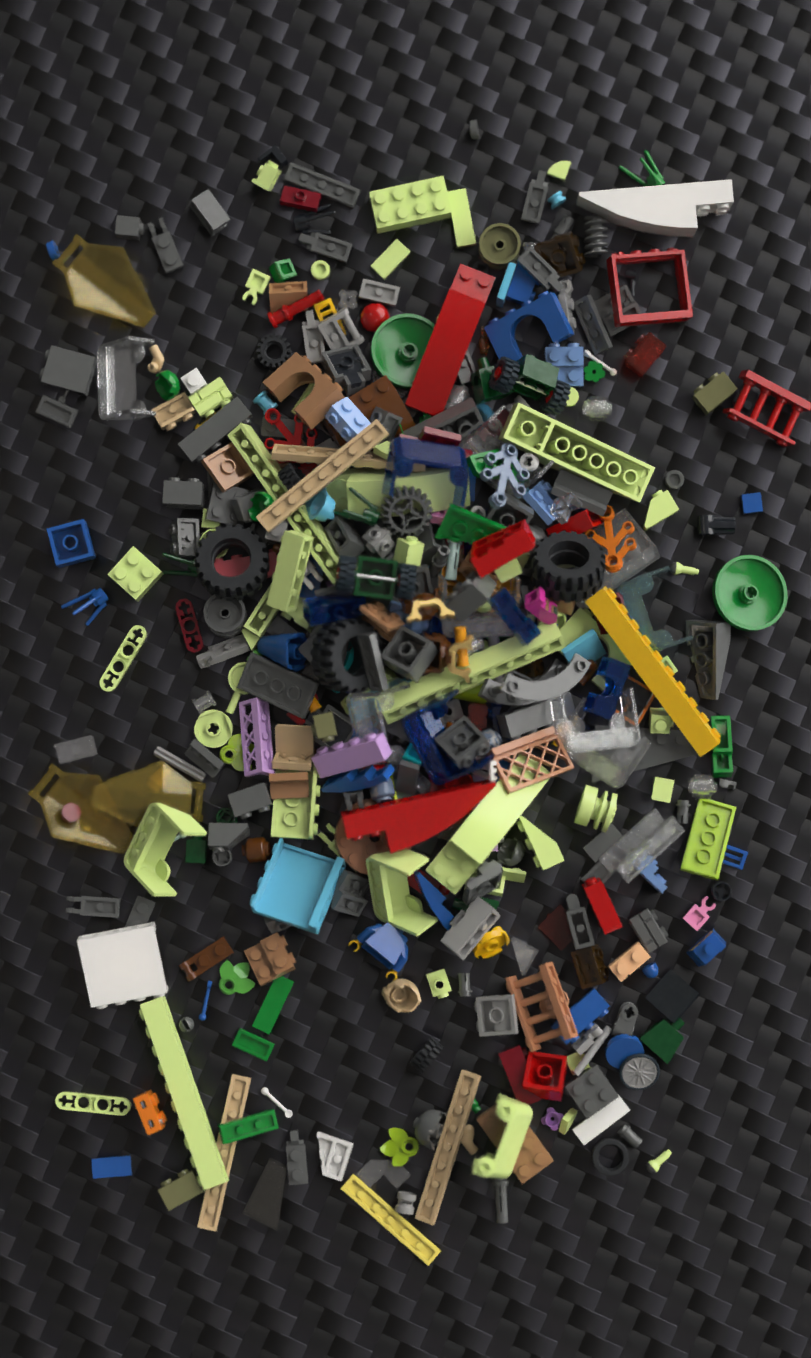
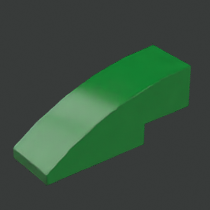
(722, 754)

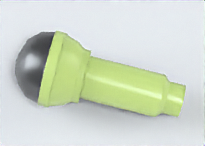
(678, 568)
(654, 1165)

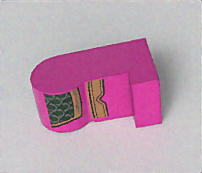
(541, 607)

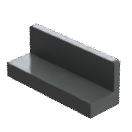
(593, 496)

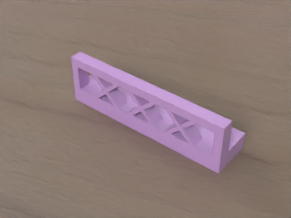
(260, 736)

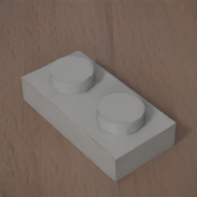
(379, 292)

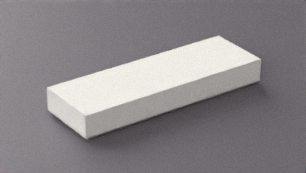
(601, 1120)

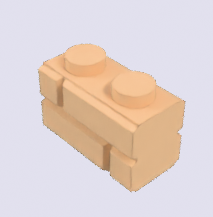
(629, 961)

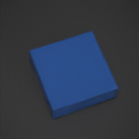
(752, 503)

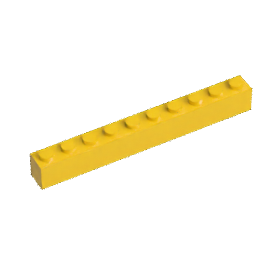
(653, 671)

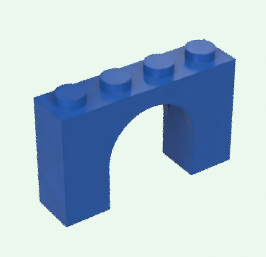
(546, 307)

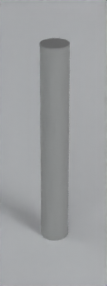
(592, 1050)

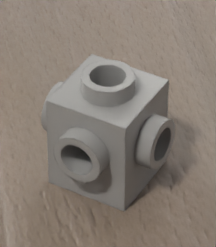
(379, 540)

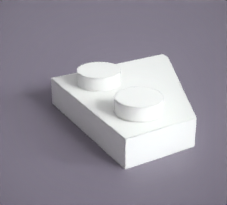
(334, 1155)

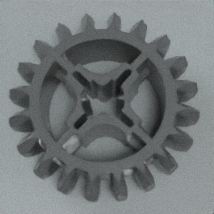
(398, 509)

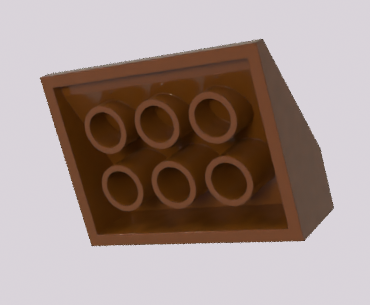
(379, 394)

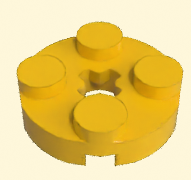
(491, 943)

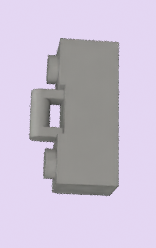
(469, 927)

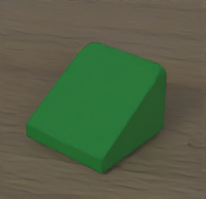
(282, 270)

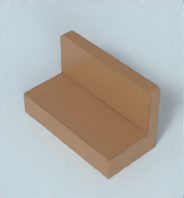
(286, 293)
(289, 785)

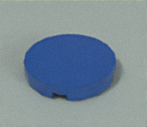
(622, 1047)

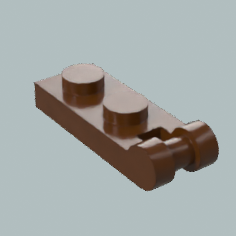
(207, 958)

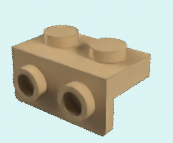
(174, 411)

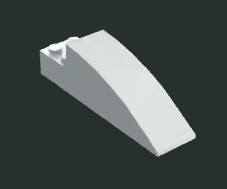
(660, 208)

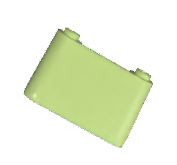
(518, 1118)

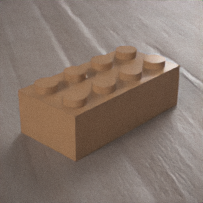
(532, 1155)

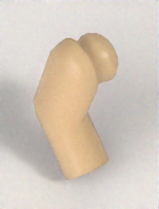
(467, 1139)

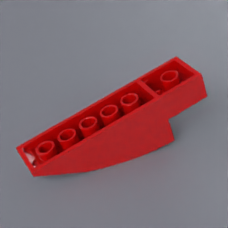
(450, 340)
(415, 817)

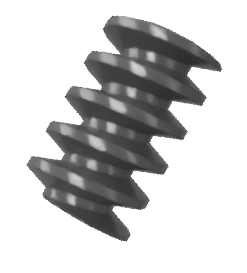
(595, 236)

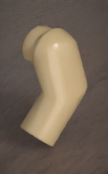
(157, 361)

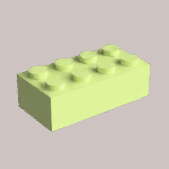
(410, 204)

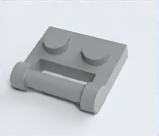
(333, 333)

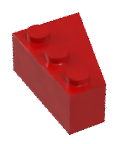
(501, 547)

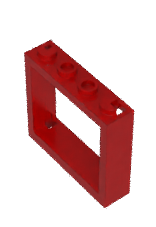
(652, 255)

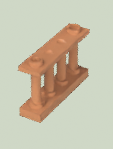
(555, 994)

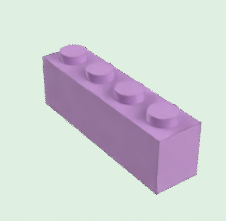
(351, 755)

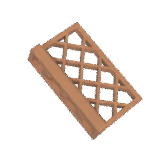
(526, 743)

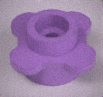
(546, 1120)

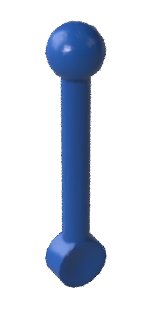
(202, 1016)

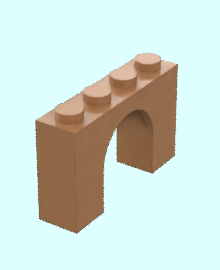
(297, 372)

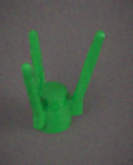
(655, 177)

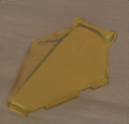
(105, 282)
(132, 793)
(94, 826)

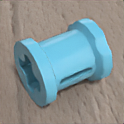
(264, 401)

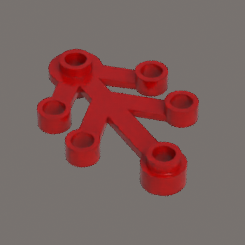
(292, 440)

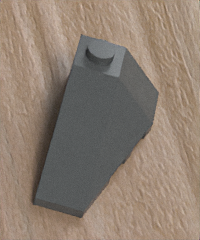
(709, 654)

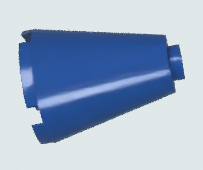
(283, 649)

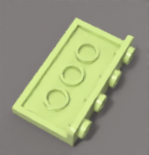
(296, 816)

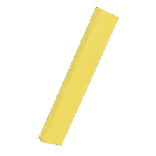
(390, 1220)

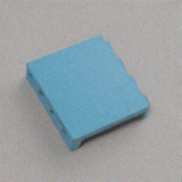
(297, 887)

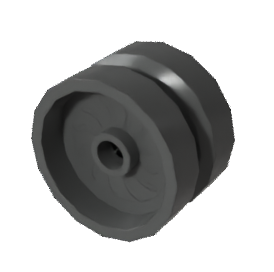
(229, 625)

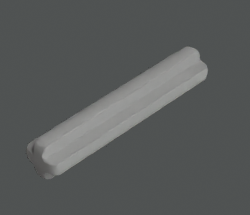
(179, 764)

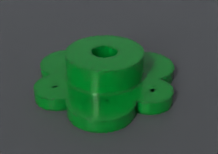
(593, 366)

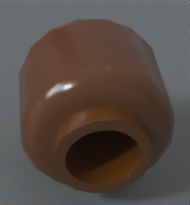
(256, 849)

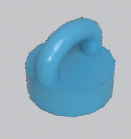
(485, 410)

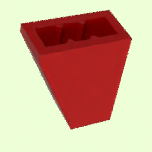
(579, 523)
(601, 905)

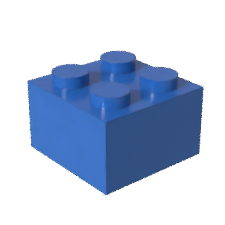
(71, 543)

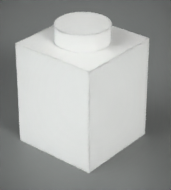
(193, 381)

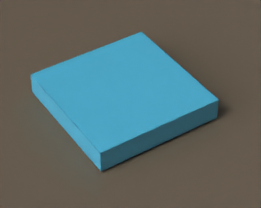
(501, 297)
(587, 646)

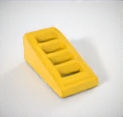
(328, 302)

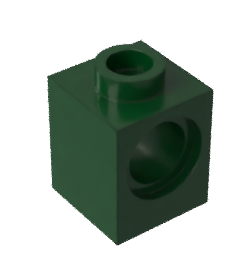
(196, 850)

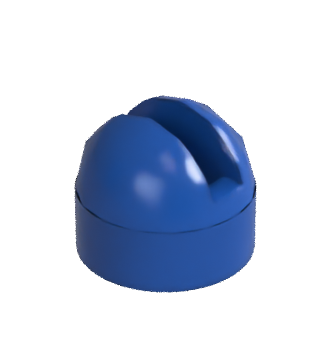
(650, 970)

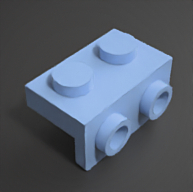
(346, 419)

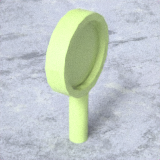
(233, 679)

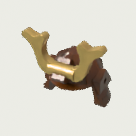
(425, 607)
(447, 654)

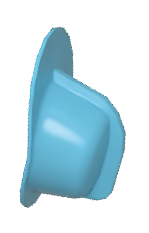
(321, 506)

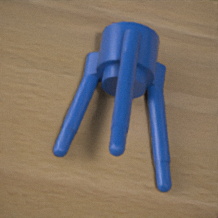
(97, 597)

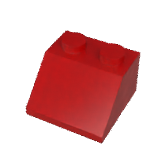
(545, 1075)

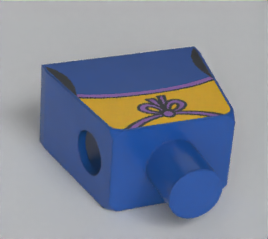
(706, 948)

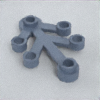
(509, 454)

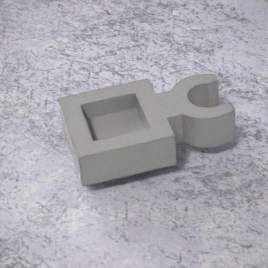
(586, 1039)

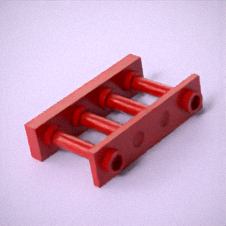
(782, 397)

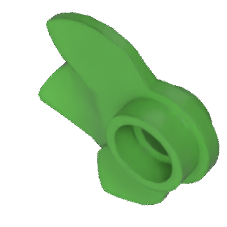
(236, 975)

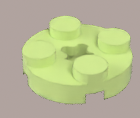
(208, 738)

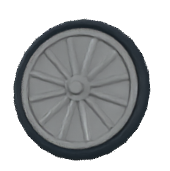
(639, 1071)

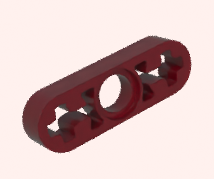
(180, 613)

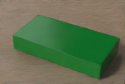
(253, 1044)

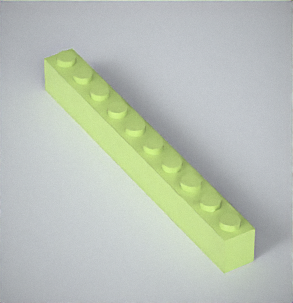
(267, 471)
(485, 664)
(184, 1093)

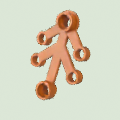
(612, 542)

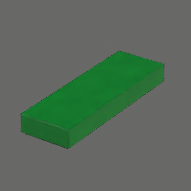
(273, 1004)
(248, 1126)

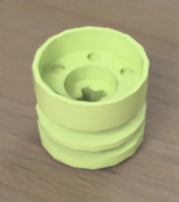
(596, 808)

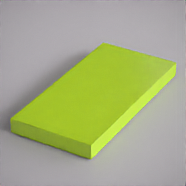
(708, 838)

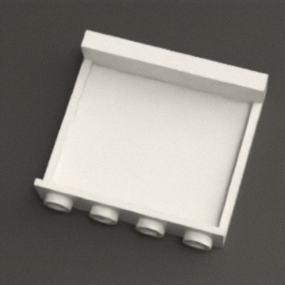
(122, 965)

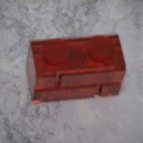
(645, 354)
(477, 714)

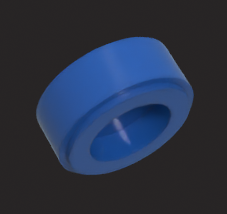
(52, 250)

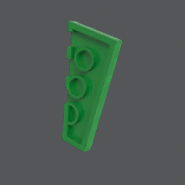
(465, 525)

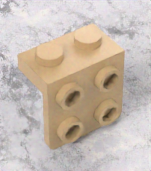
(293, 748)

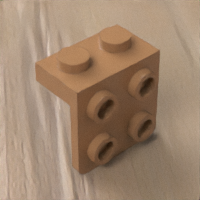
(384, 621)

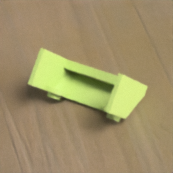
(152, 843)
(391, 893)

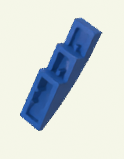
(357, 780)
(434, 899)

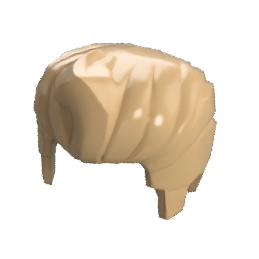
(401, 995)

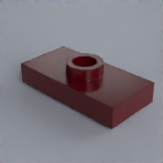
(300, 198)

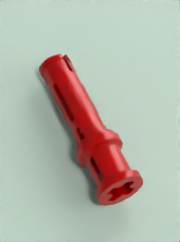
(288, 311)

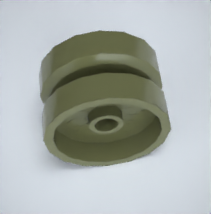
(501, 235)

